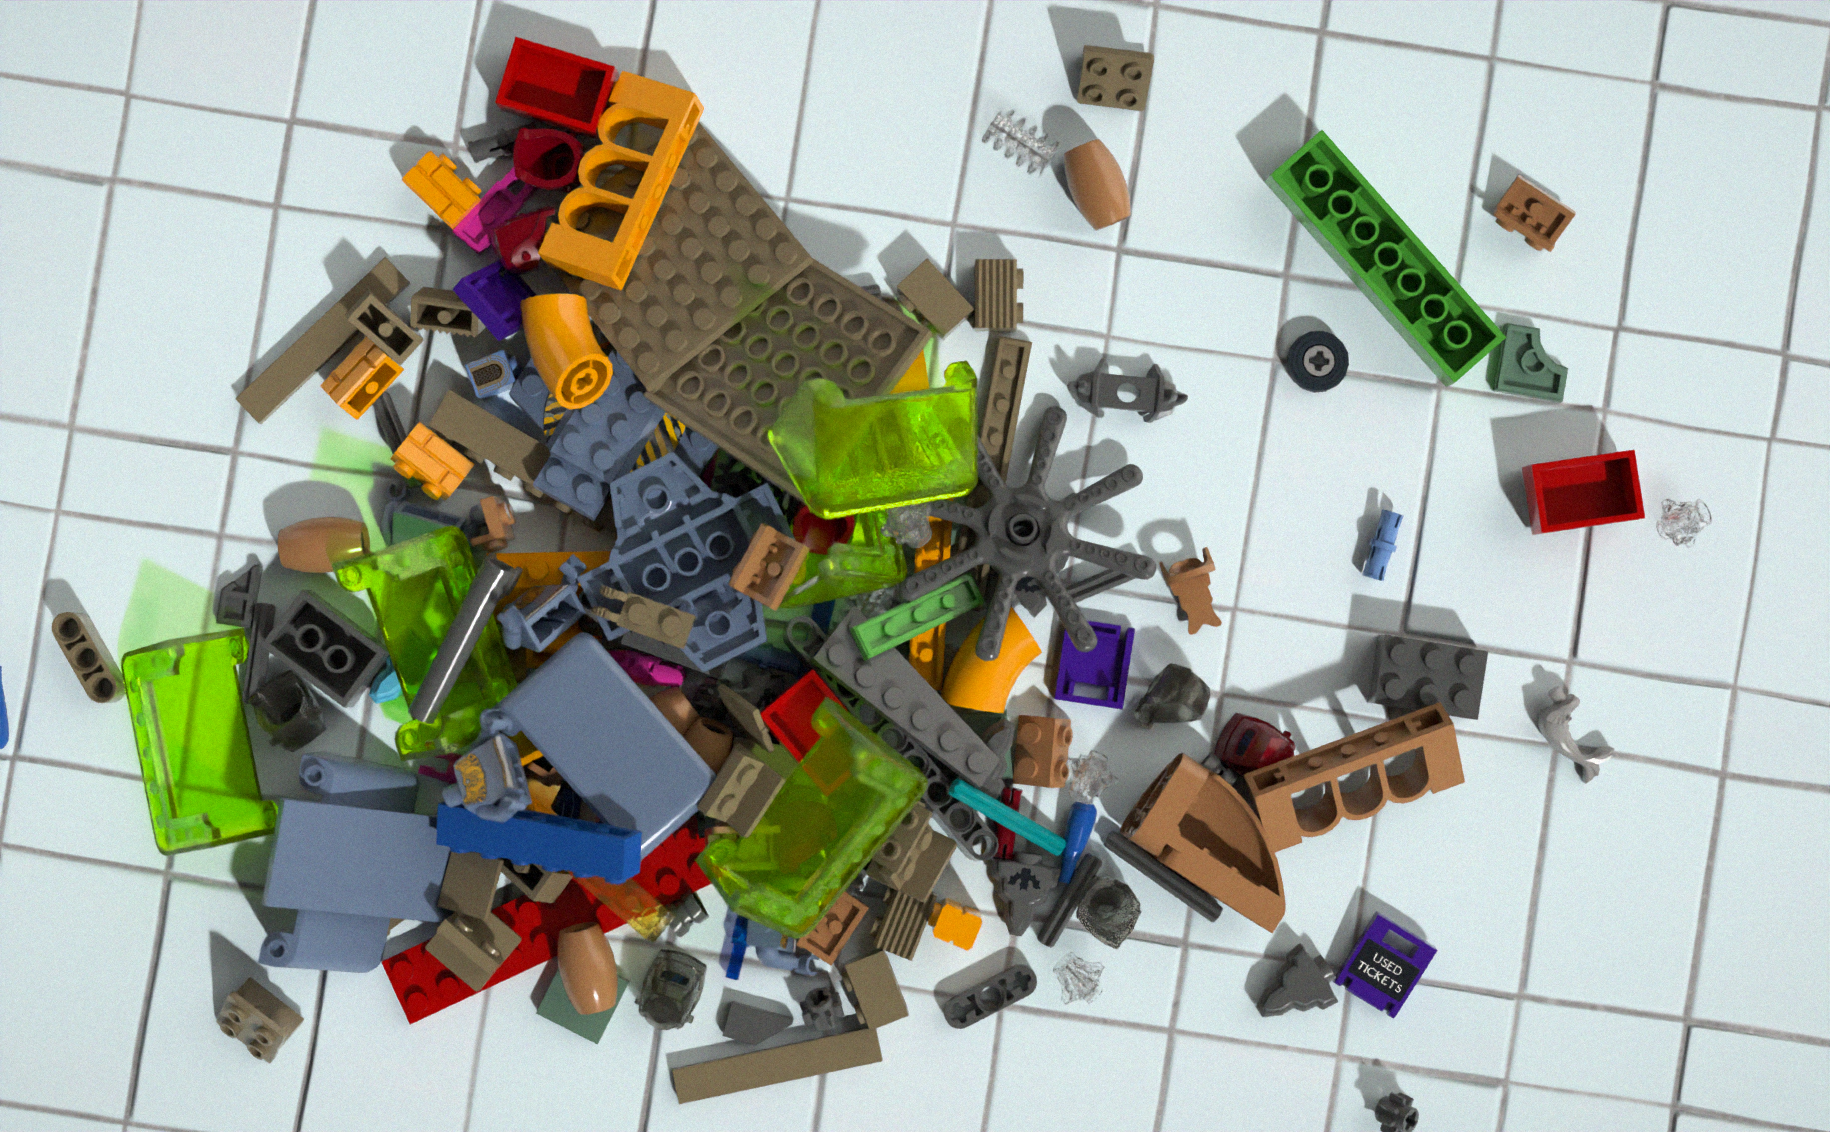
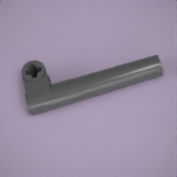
(489, 586)

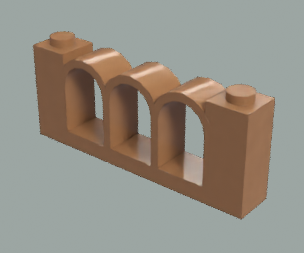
(1434, 769)

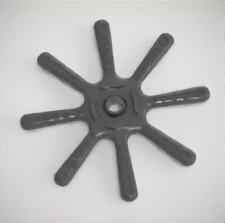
(1037, 553)

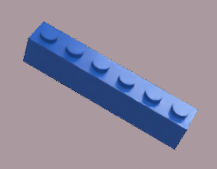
(544, 840)

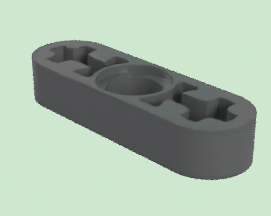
(963, 1000)

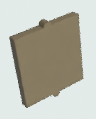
(745, 718)
(470, 884)

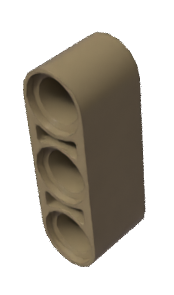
(74, 651)

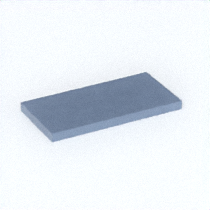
(356, 861)

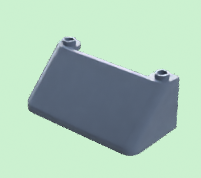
(608, 741)
(339, 939)

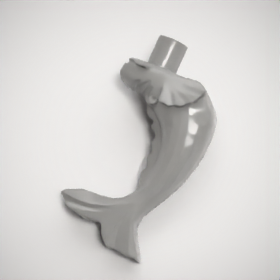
(1555, 729)

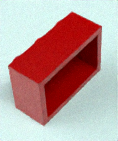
(556, 87)
(1583, 492)
(792, 711)

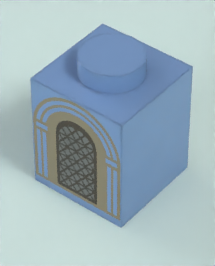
(493, 374)

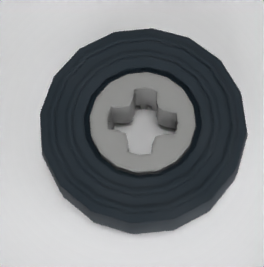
(1304, 373)

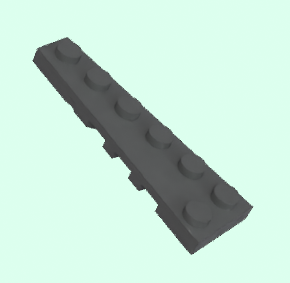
(906, 701)

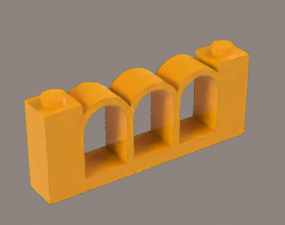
(632, 101)

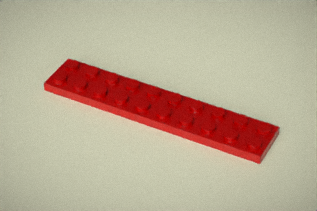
(429, 986)

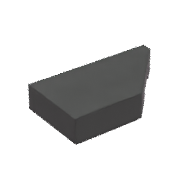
(239, 599)
(753, 1024)

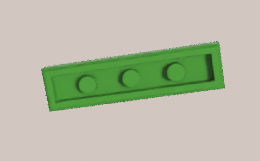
(917, 616)

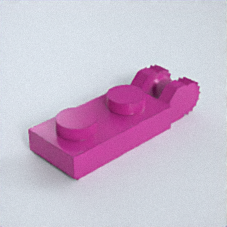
(491, 211)

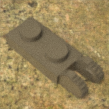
(648, 617)

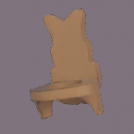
(1190, 583)

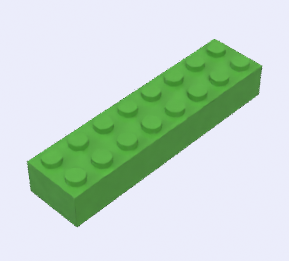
(1384, 259)

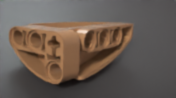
(1210, 838)

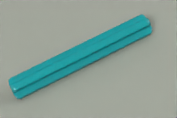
(1007, 817)

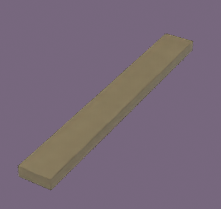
(998, 431)

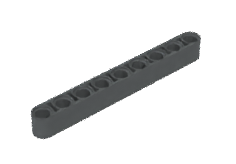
(905, 746)

